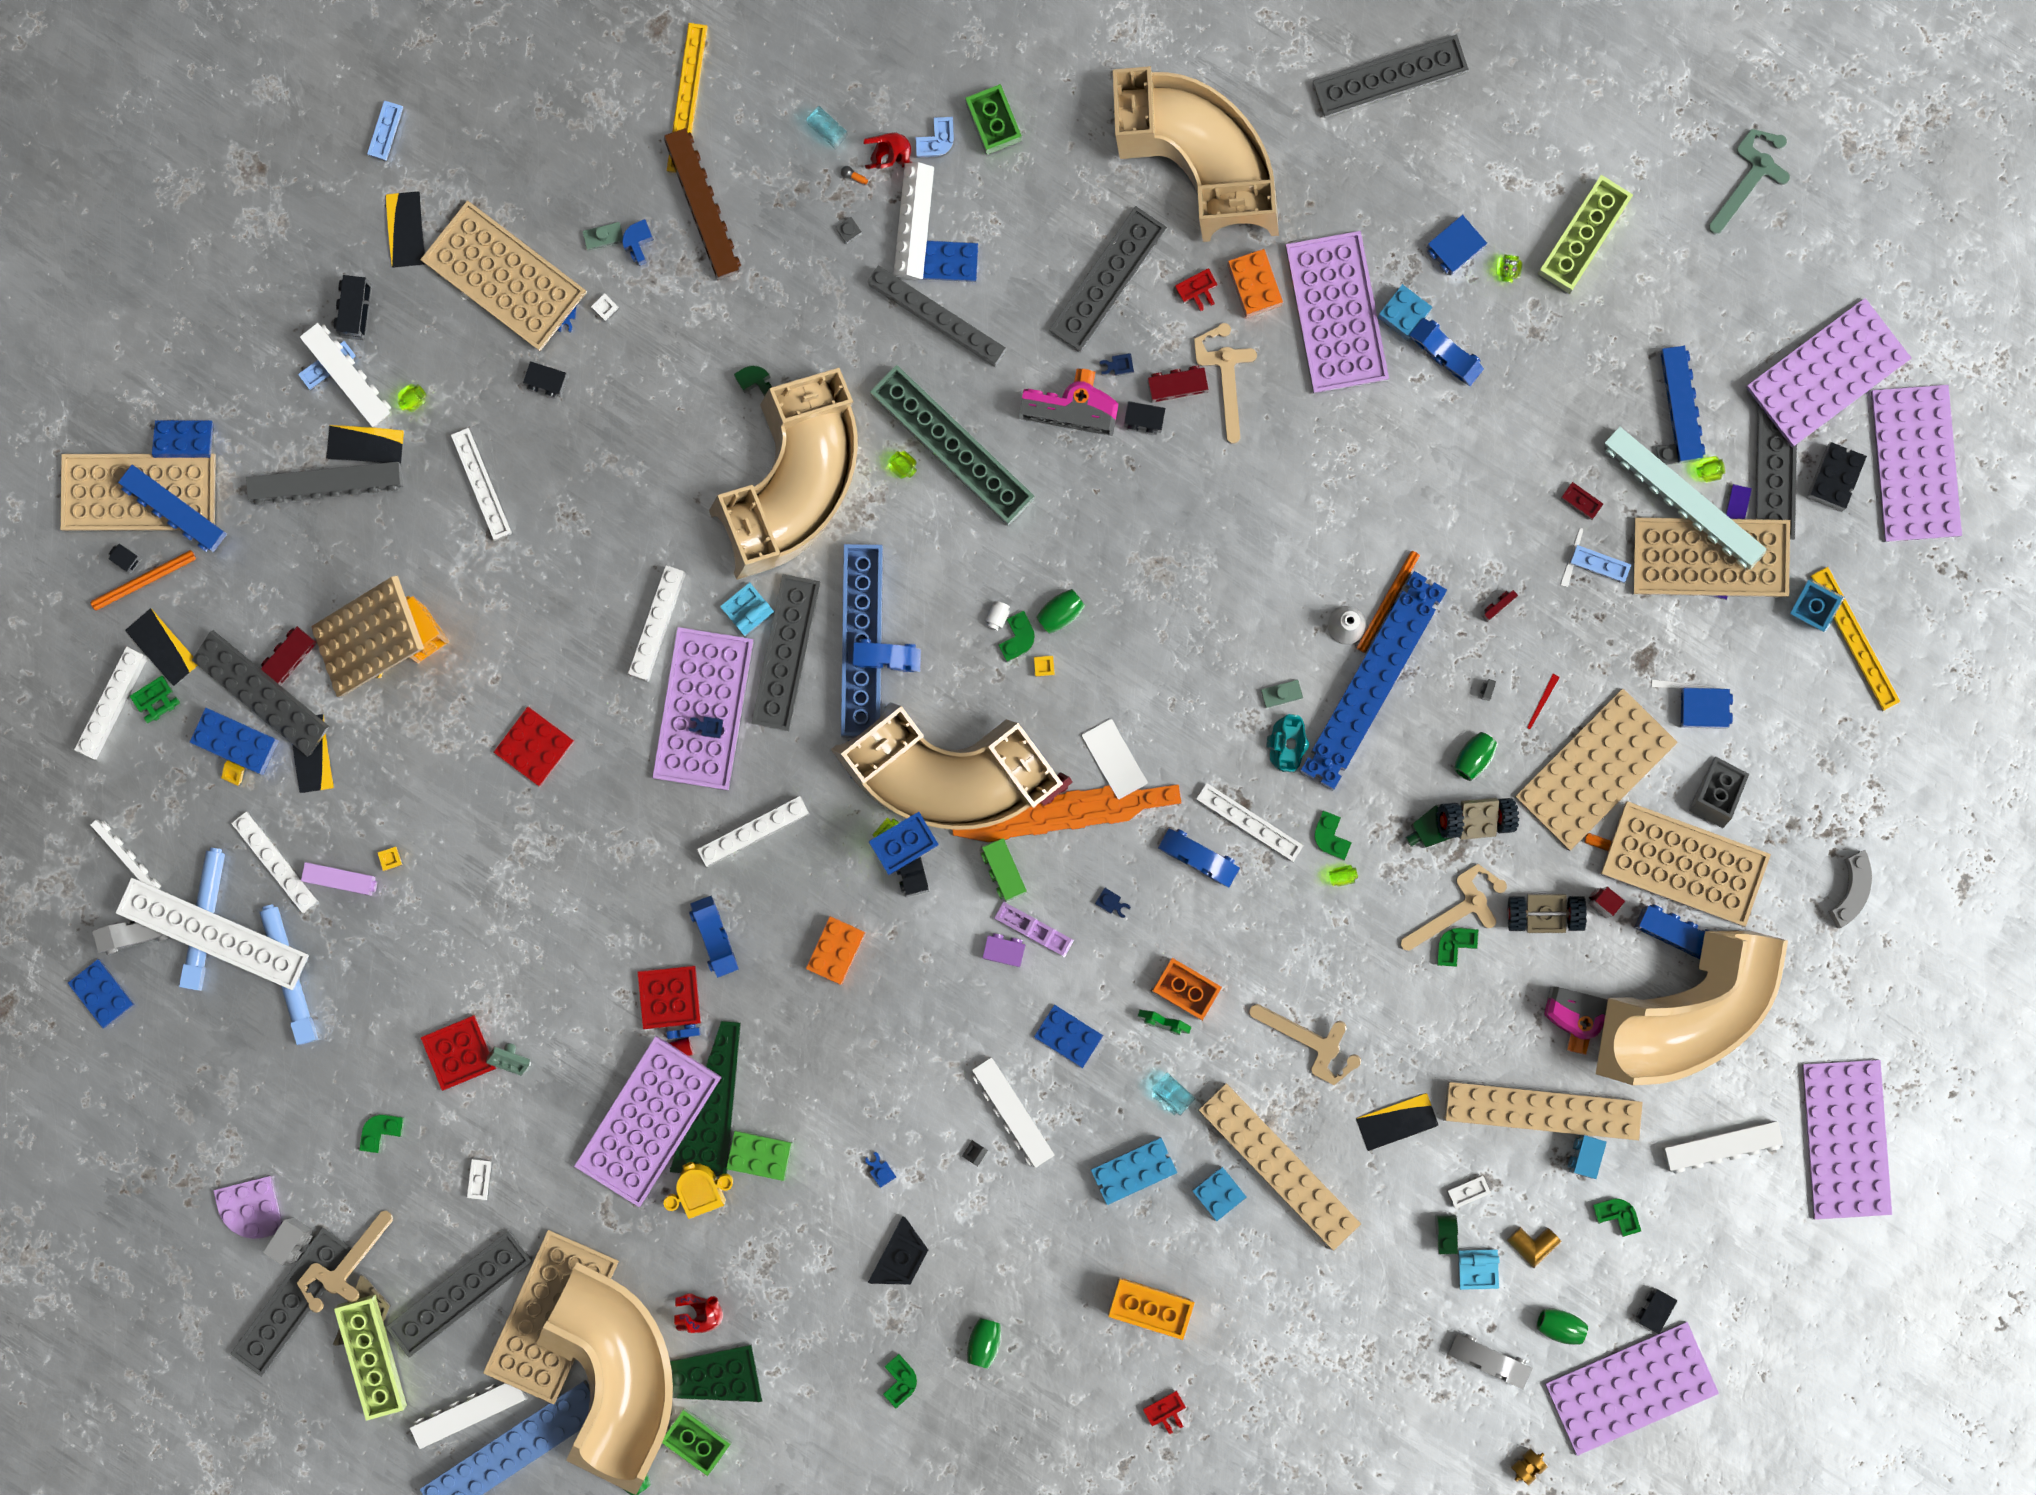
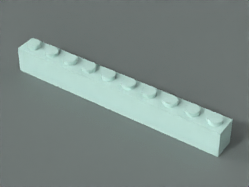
(1685, 498)

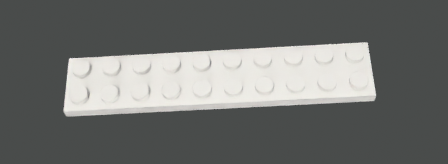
(212, 934)

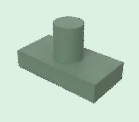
(603, 236)
(1282, 694)
(508, 1060)

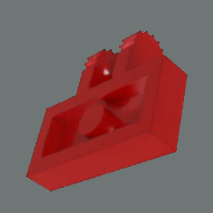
(1195, 286)
(1165, 1408)

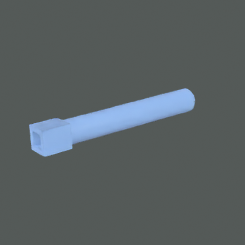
(193, 969)
(302, 1023)

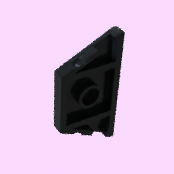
(901, 1257)

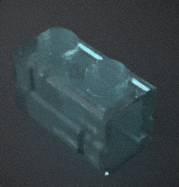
(826, 127)
(1172, 1094)

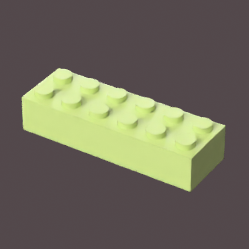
(1585, 234)
(370, 1357)

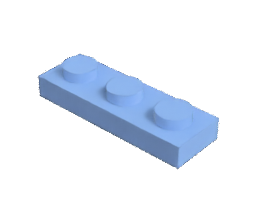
(385, 130)
(317, 373)
(1600, 564)

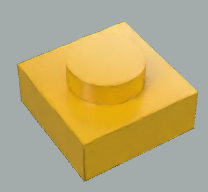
(1044, 666)
(233, 772)
(390, 858)

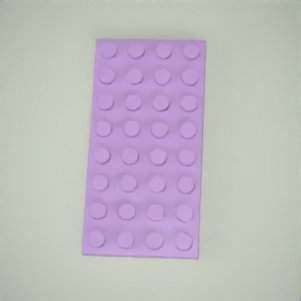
(1337, 312)
(1828, 372)
(1916, 463)
(704, 681)
(647, 1121)
(1847, 1139)
(1631, 1388)

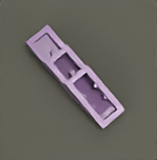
(1034, 929)

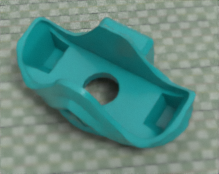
(1280, 756)

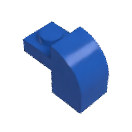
(634, 237)

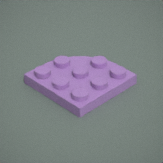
(250, 1208)

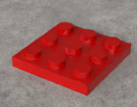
(533, 746)
(669, 997)
(457, 1052)

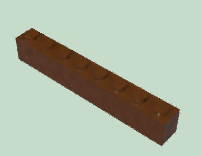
(701, 204)

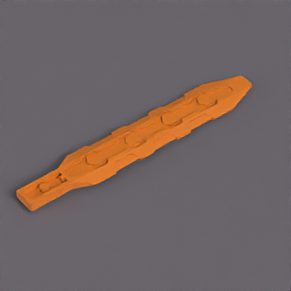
(1076, 811)

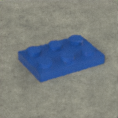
(950, 261)
(182, 439)
(903, 843)
(101, 993)
(1068, 1036)

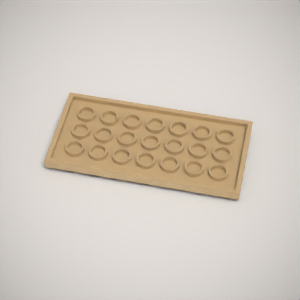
(503, 275)
(95, 499)
(1681, 560)
(367, 636)
(1596, 769)
(1685, 864)
(516, 1355)

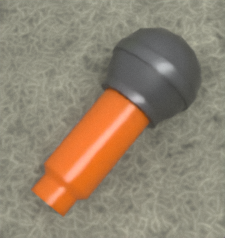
(848, 173)

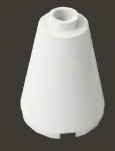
(1343, 631)

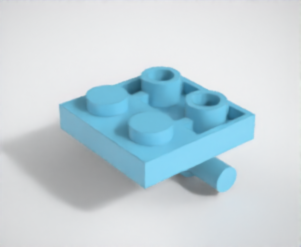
(747, 609)
(1478, 1269)

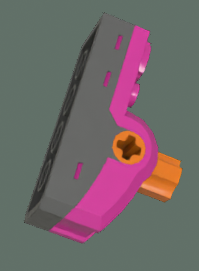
(1093, 414)
(1568, 1008)

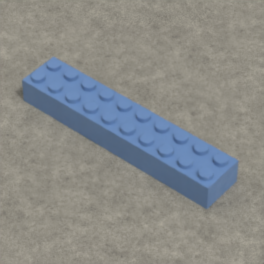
(861, 621)
(516, 1447)

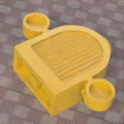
(698, 1190)

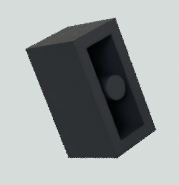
(545, 379)
(1144, 418)
(1656, 1310)

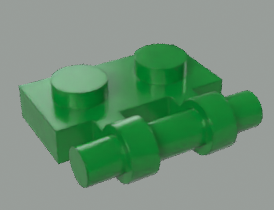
(150, 695)

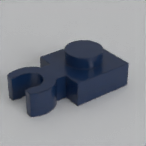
(1121, 365)
(710, 727)
(1110, 901)

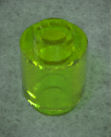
(1343, 875)

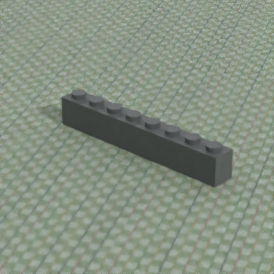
(936, 316)
(324, 482)

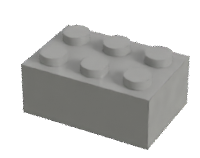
(288, 1241)

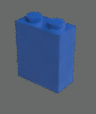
(1456, 245)
(1706, 708)

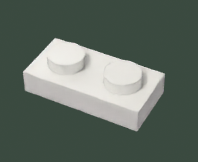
(479, 1179)
(1469, 1192)

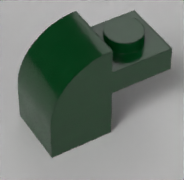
(751, 377)
(1447, 1233)

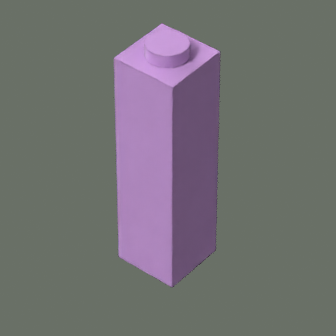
(339, 879)

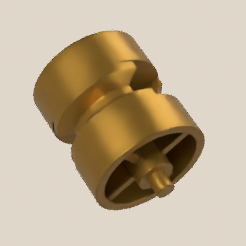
(1529, 1467)

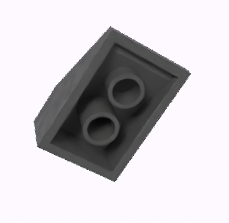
(1719, 792)

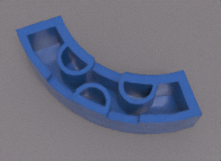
(1445, 352)
(896, 657)
(1199, 857)
(716, 940)

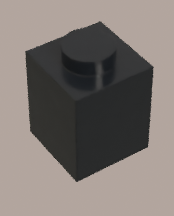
(124, 558)

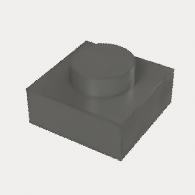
(848, 230)
(1667, 454)
(1487, 689)
(974, 1153)

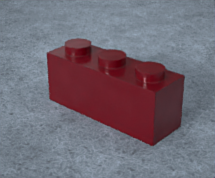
(1177, 384)
(288, 655)
(1605, 901)

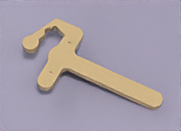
(1226, 359)
(1474, 902)
(1327, 1047)
(335, 1280)

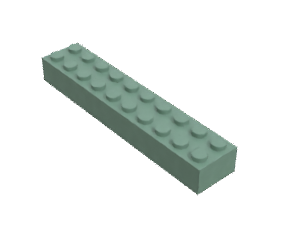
(952, 445)

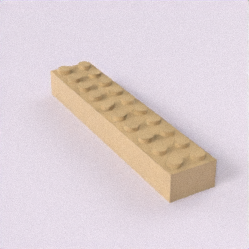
(1543, 1111)
(1279, 1166)

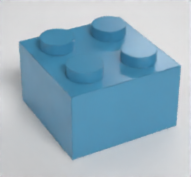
(1404, 312)
(1817, 605)
(1587, 1156)
(1219, 1193)

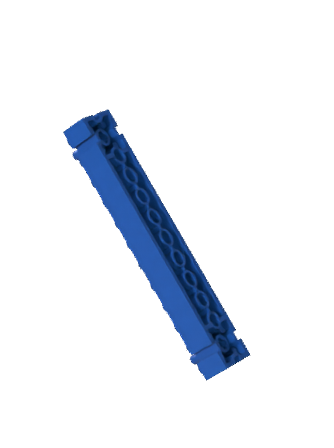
(1373, 680)

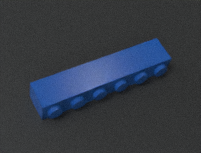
(1681, 404)
(171, 507)

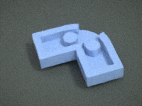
(937, 144)

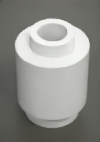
(997, 615)

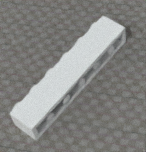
(913, 221)
(345, 375)
(657, 623)
(111, 703)
(753, 831)
(1013, 1112)
(1721, 1146)
(465, 1414)

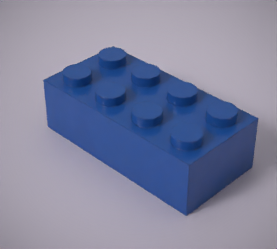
(234, 741)
(1671, 930)

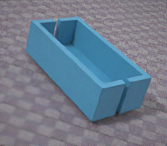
(1134, 1171)

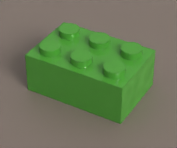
(993, 119)
(1003, 870)
(759, 1155)
(696, 1442)

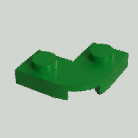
(1023, 637)
(1327, 840)
(1453, 940)
(1154, 1019)
(377, 1126)
(1621, 1210)
(905, 1383)

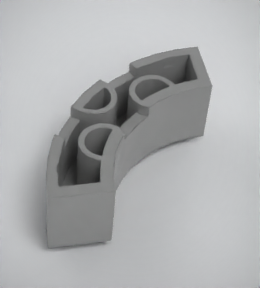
(1858, 889)
(124, 935)
(1490, 1361)

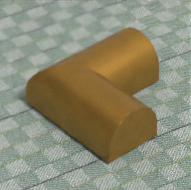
(1534, 1250)

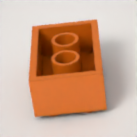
(1255, 283)
(835, 950)
(1187, 989)

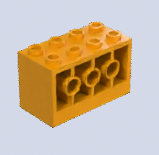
(429, 631)
(1151, 1308)

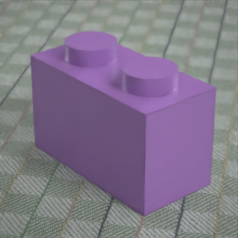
(1003, 950)

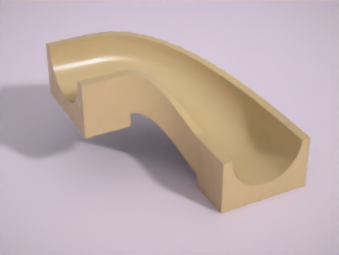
(1205, 137)
(808, 478)
(947, 787)
(1698, 1027)
(626, 1375)

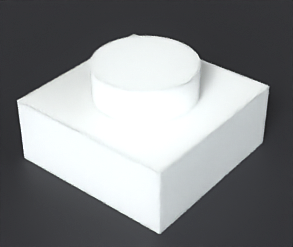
(604, 307)

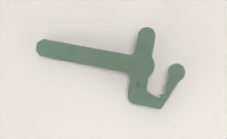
(1762, 165)

